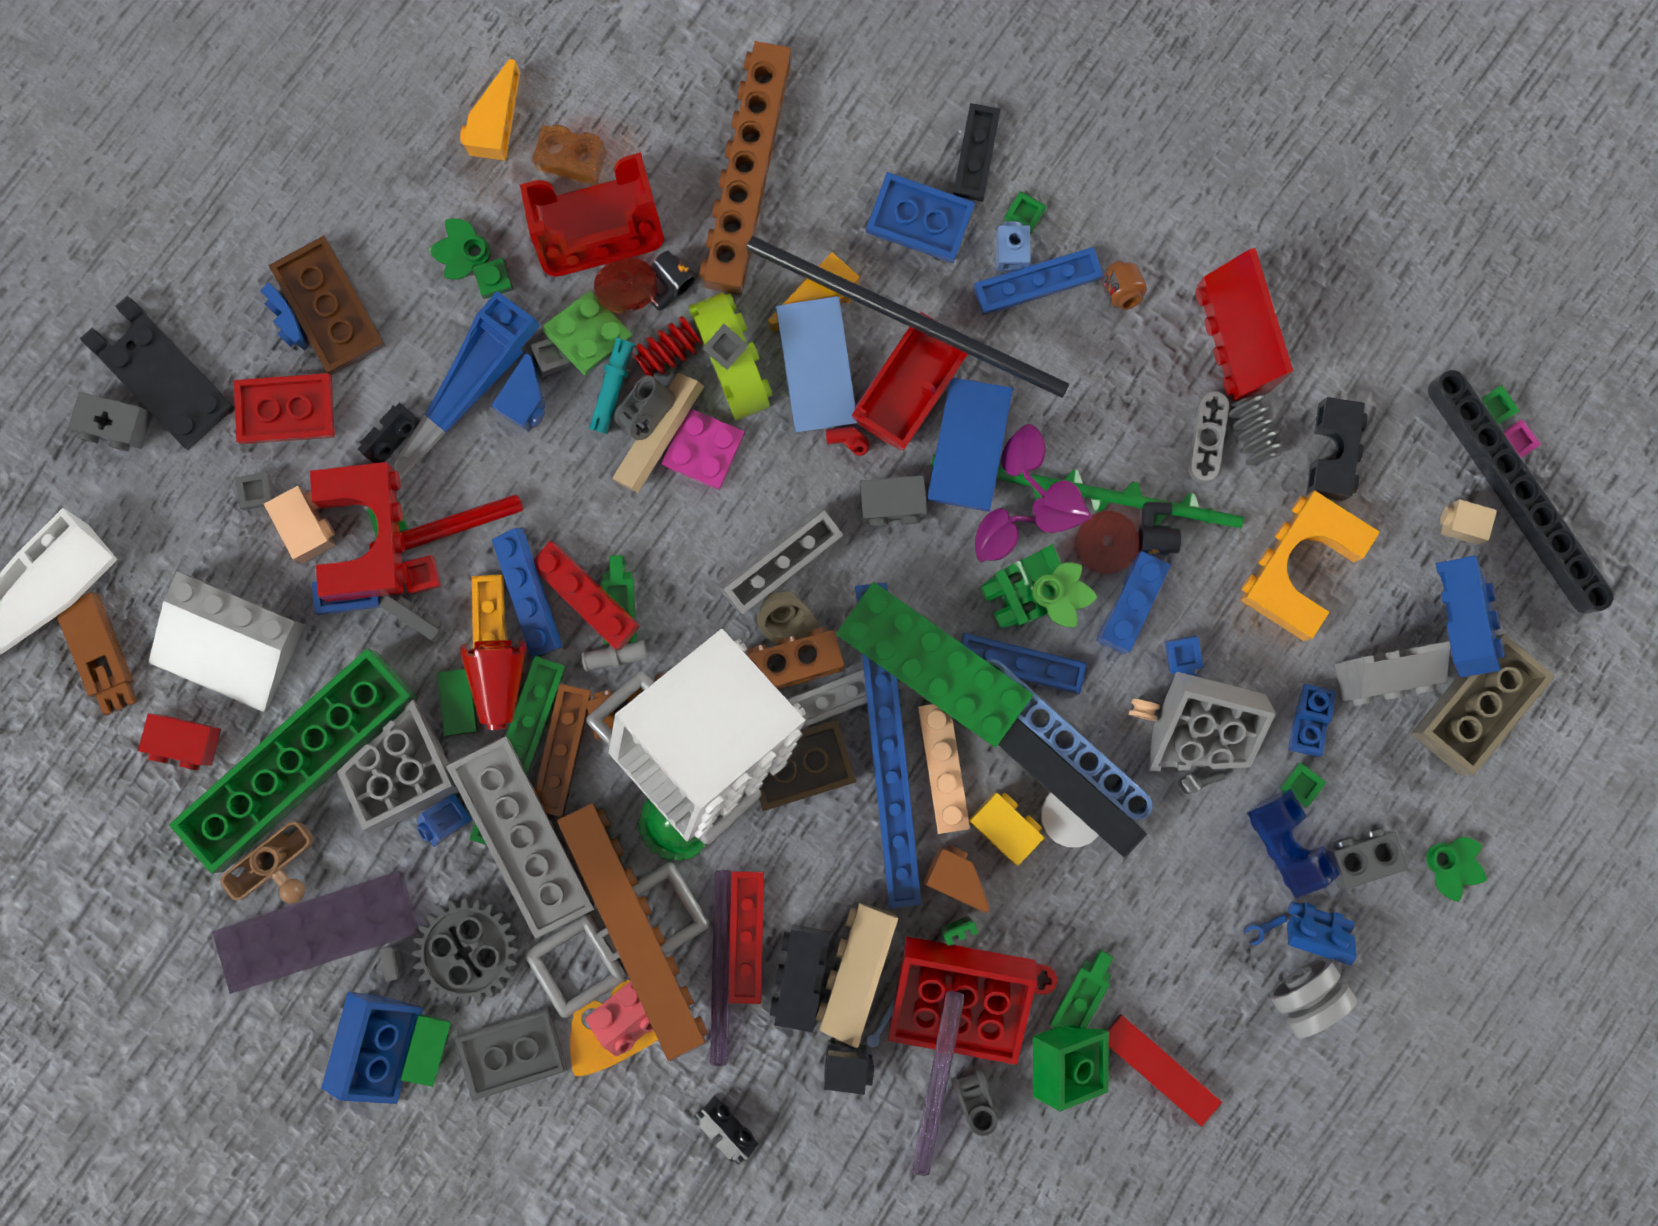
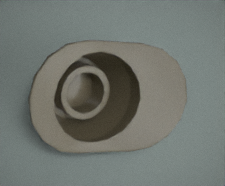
(785, 616)

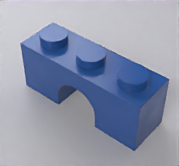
(1134, 603)

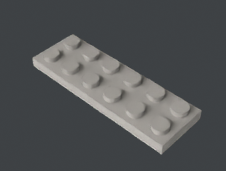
(520, 836)

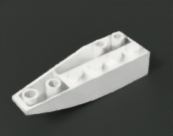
(49, 576)

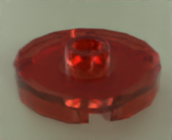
(625, 285)
(1093, 551)

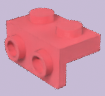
(620, 1021)

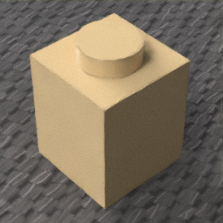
(1467, 521)

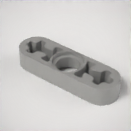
(1220, 416)

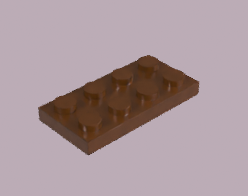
(326, 305)

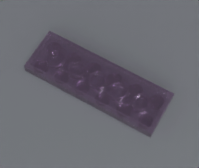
(315, 932)

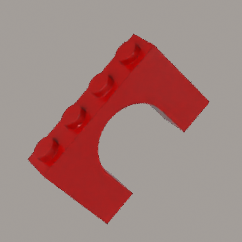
(381, 568)

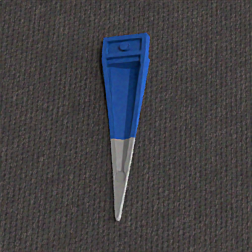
(485, 355)

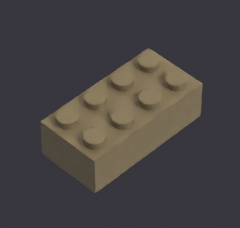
(1482, 710)

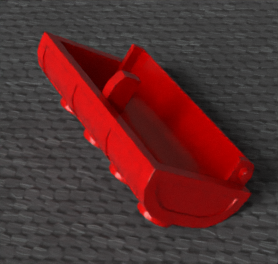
(907, 387)

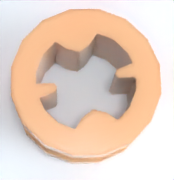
(1144, 710)

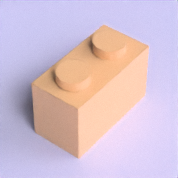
(300, 524)

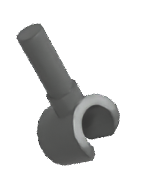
(1190, 784)

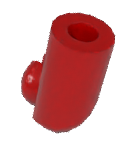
(850, 437)

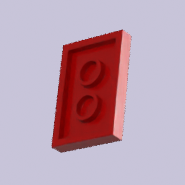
(284, 408)

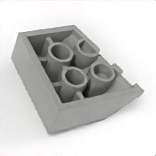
(1393, 673)
(1209, 725)
(397, 772)

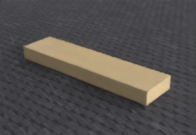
(646, 453)

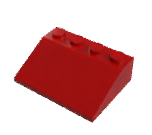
(1244, 327)
(995, 993)

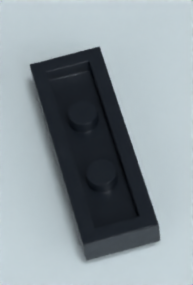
(976, 152)

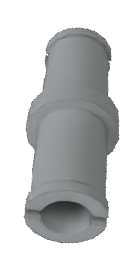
(610, 657)

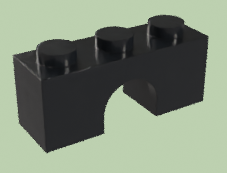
(1342, 423)
(848, 1068)

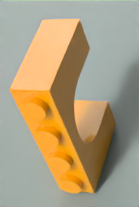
(1271, 589)

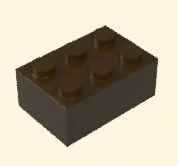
(815, 767)

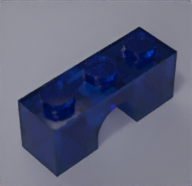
(1301, 868)

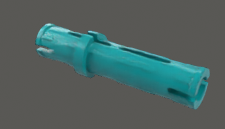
(611, 385)

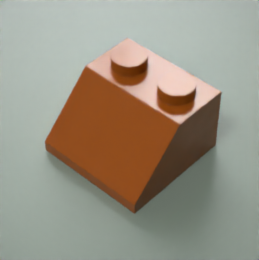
(956, 877)

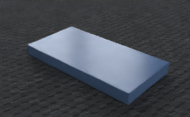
(816, 363)

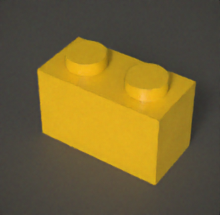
(1007, 828)

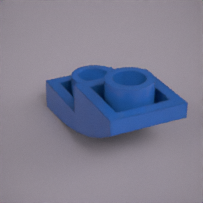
(291, 329)
(1311, 720)

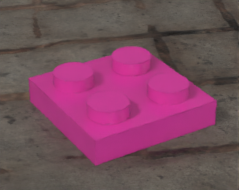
(703, 449)

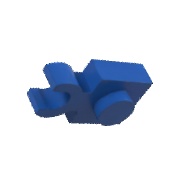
(1184, 655)

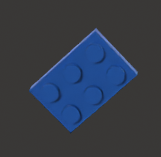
(920, 217)

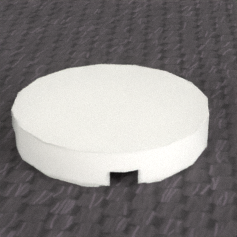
(1064, 825)

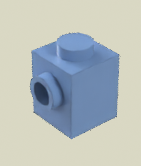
(1012, 247)

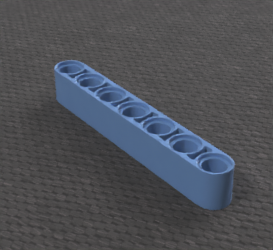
(1096, 774)

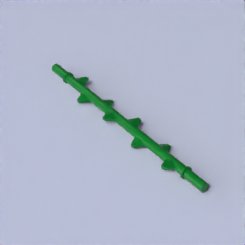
(1129, 497)

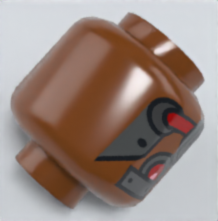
(1123, 285)

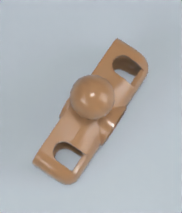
(284, 850)

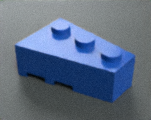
(1470, 617)

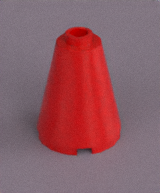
(494, 679)

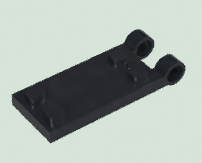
(161, 376)

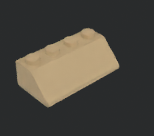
(857, 973)

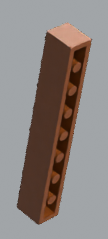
(632, 933)

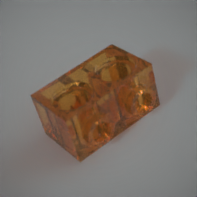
(566, 161)

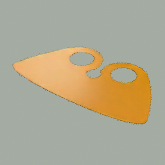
(586, 1050)

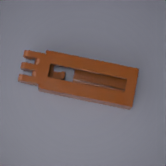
(92, 637)

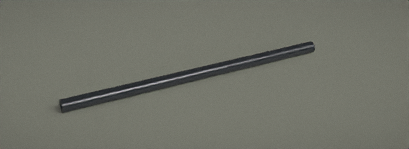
(908, 317)

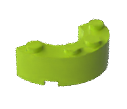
(741, 382)

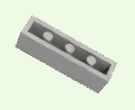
(780, 560)

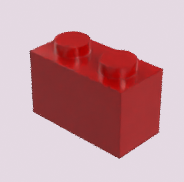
(179, 740)

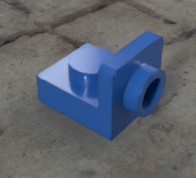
(442, 820)

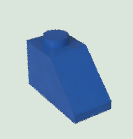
(522, 396)

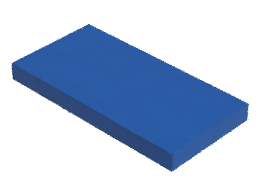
(970, 444)

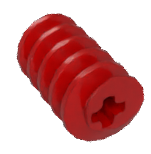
(667, 348)

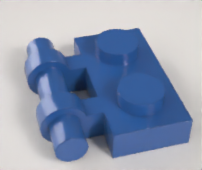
(1327, 941)

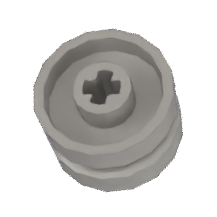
(1313, 998)

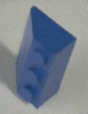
(370, 1049)

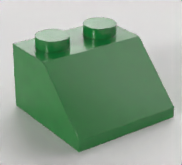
(1070, 1066)

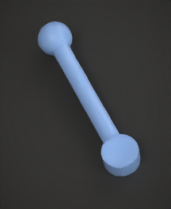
(873, 1039)

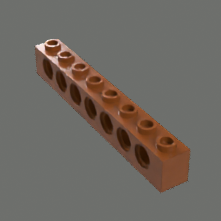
(776, 63)
(828, 662)

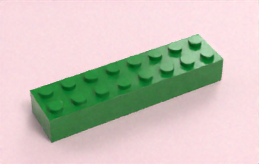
(292, 762)

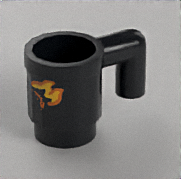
(674, 276)
(1157, 538)

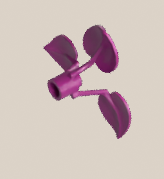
(1055, 512)

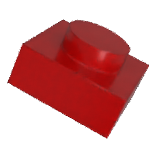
(422, 575)

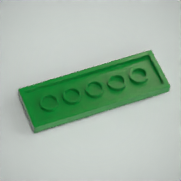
(934, 664)

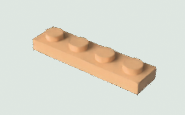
(943, 769)

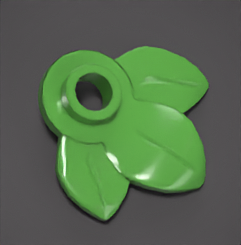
(1068, 594)

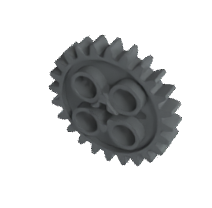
(440, 967)

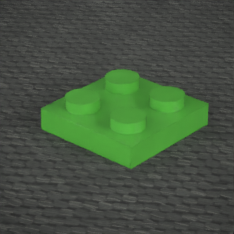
(586, 332)

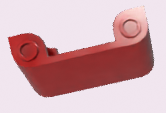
(594, 222)

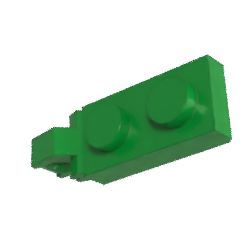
(621, 588)
(1084, 993)

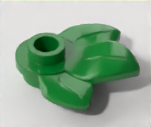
(457, 247)
(1459, 867)

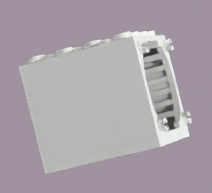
(705, 735)

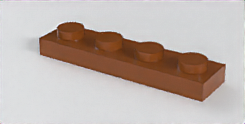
(562, 748)

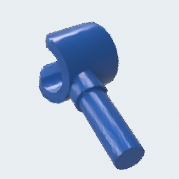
(1264, 928)

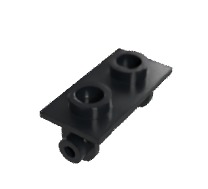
(398, 425)
(736, 1141)

